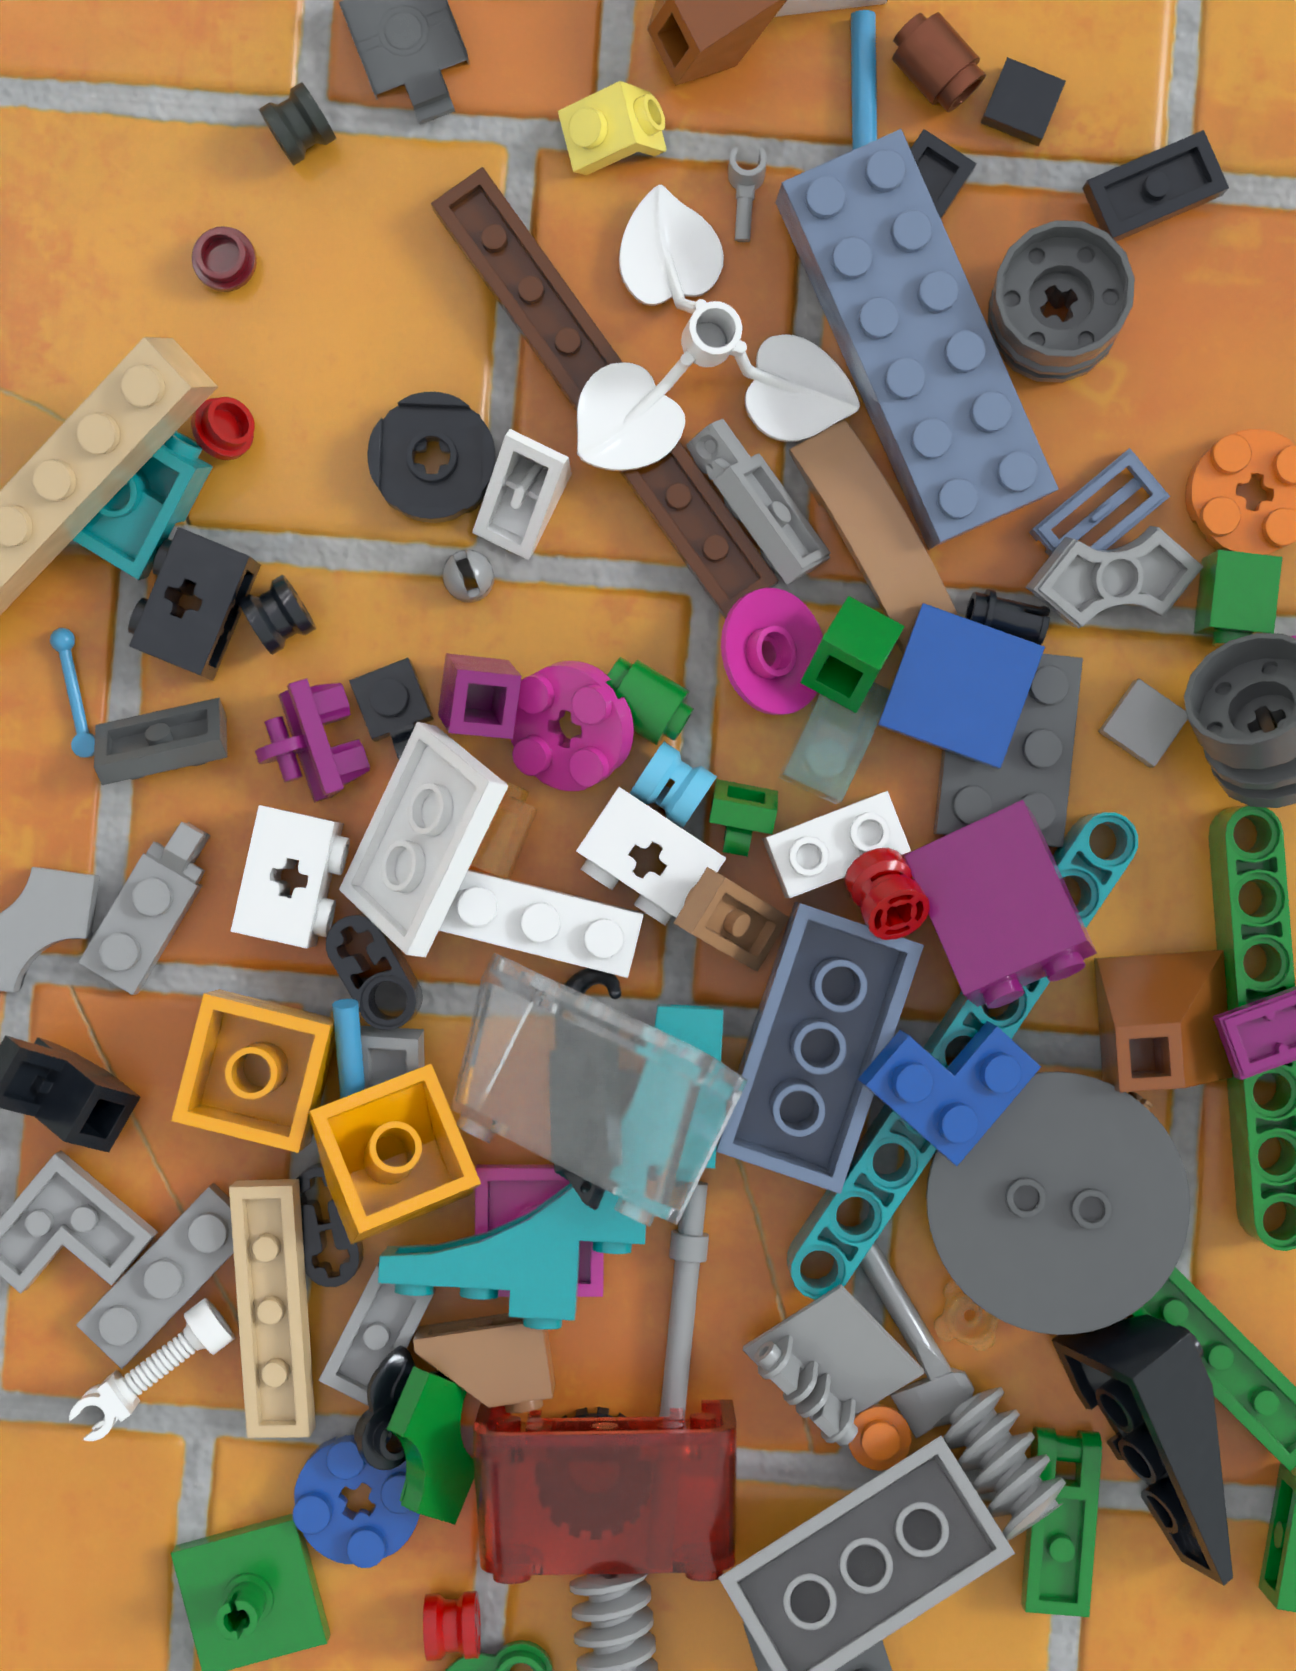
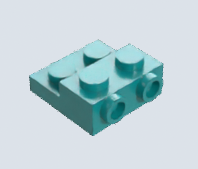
(148, 507)

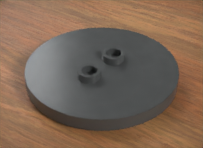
(1062, 1208)

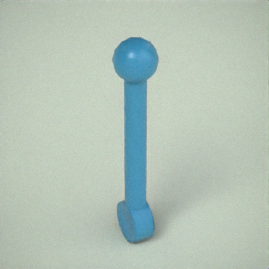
(84, 742)

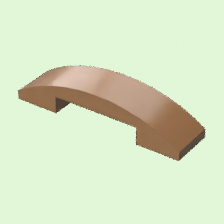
(871, 525)

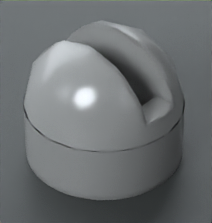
(454, 579)

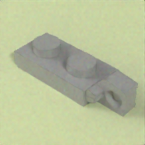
(759, 502)
(147, 911)

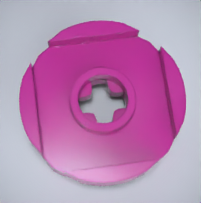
(604, 722)

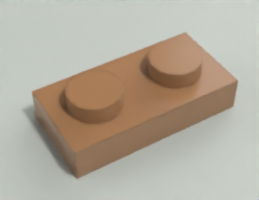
(731, 919)

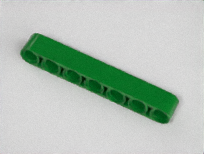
(1236, 933)

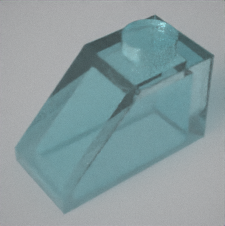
(833, 745)

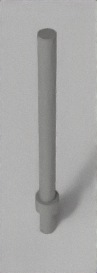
(688, 1250)

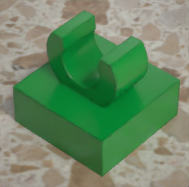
(742, 811)

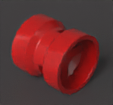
(887, 894)

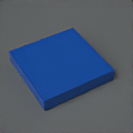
(961, 686)

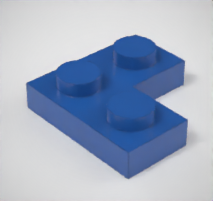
(952, 1103)

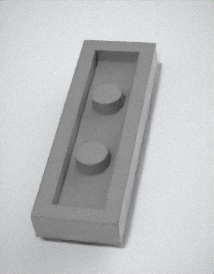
(162, 1279)

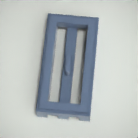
(1142, 478)

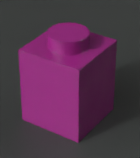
(479, 696)

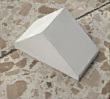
(522, 494)

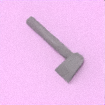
(944, 1387)

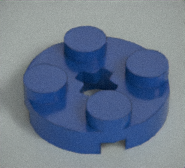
(331, 1526)

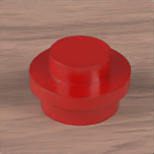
(223, 427)

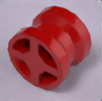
(451, 1626)

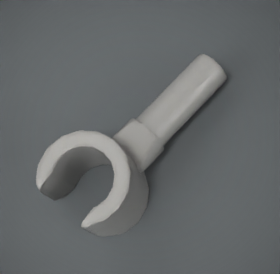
(745, 184)

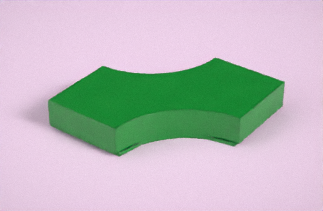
(430, 1432)

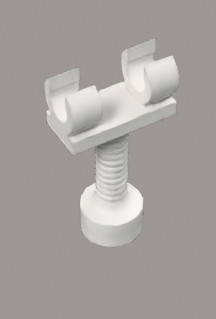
(118, 1395)

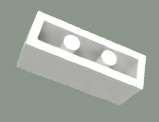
(544, 922)

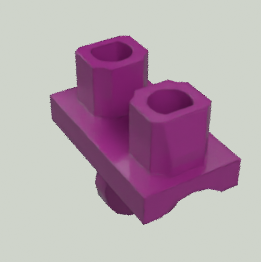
(306, 713)

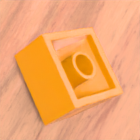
(392, 1153)

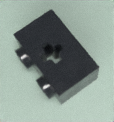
(188, 636)

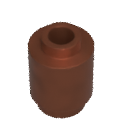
(937, 60)

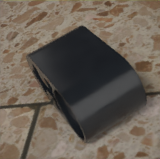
(379, 950)

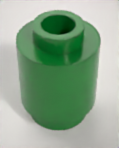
(653, 700)

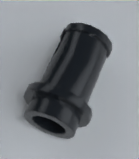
(1009, 616)

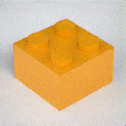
(255, 1070)

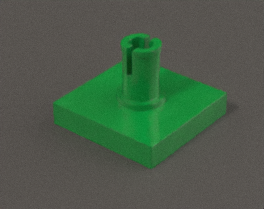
(250, 1594)

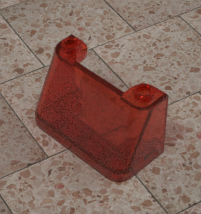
(606, 1493)

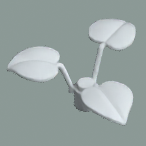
(629, 420)

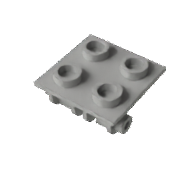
(833, 1362)

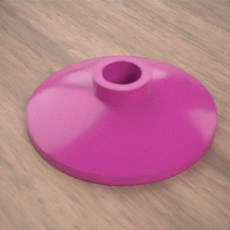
(786, 635)

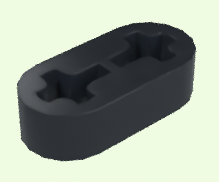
(315, 1238)

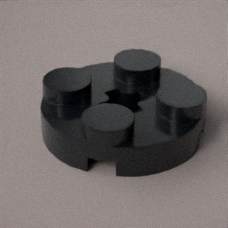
(406, 431)

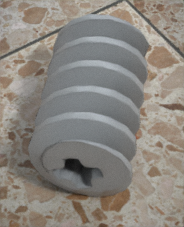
(1001, 1461)
(618, 1622)

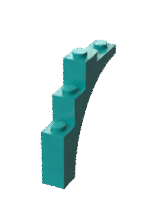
(541, 1249)

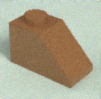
(492, 1359)

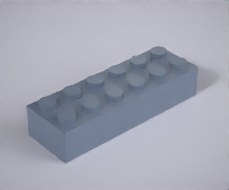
(914, 339)

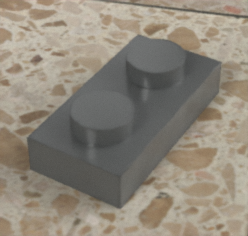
(160, 741)

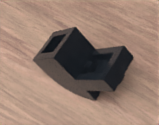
(64, 1092)

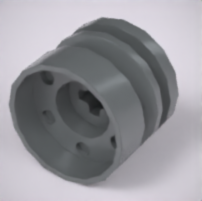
(1070, 268)
(1246, 717)

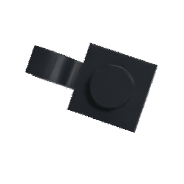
(392, 702)

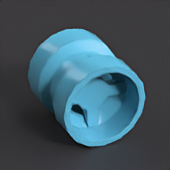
(684, 795)

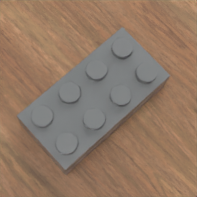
(867, 1564)

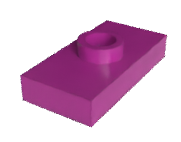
(1259, 1034)

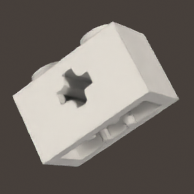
(632, 823)
(827, 845)
(264, 900)

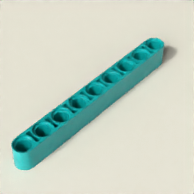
(886, 1191)

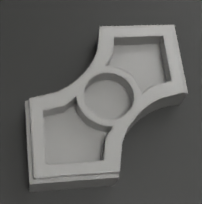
(1085, 581)
(48, 911)

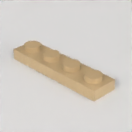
(272, 1308)

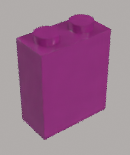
(1001, 906)

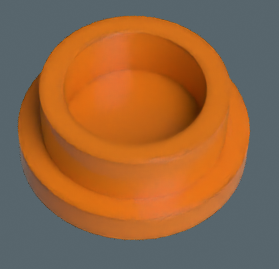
(881, 1437)

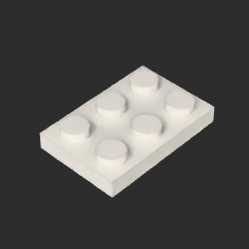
(422, 839)

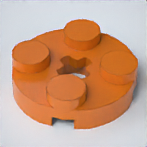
(1223, 514)

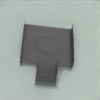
(407, 46)

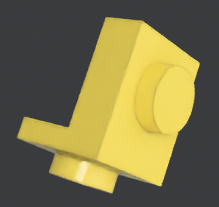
(612, 127)

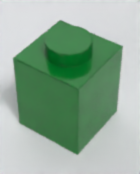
(1237, 595)
(852, 654)

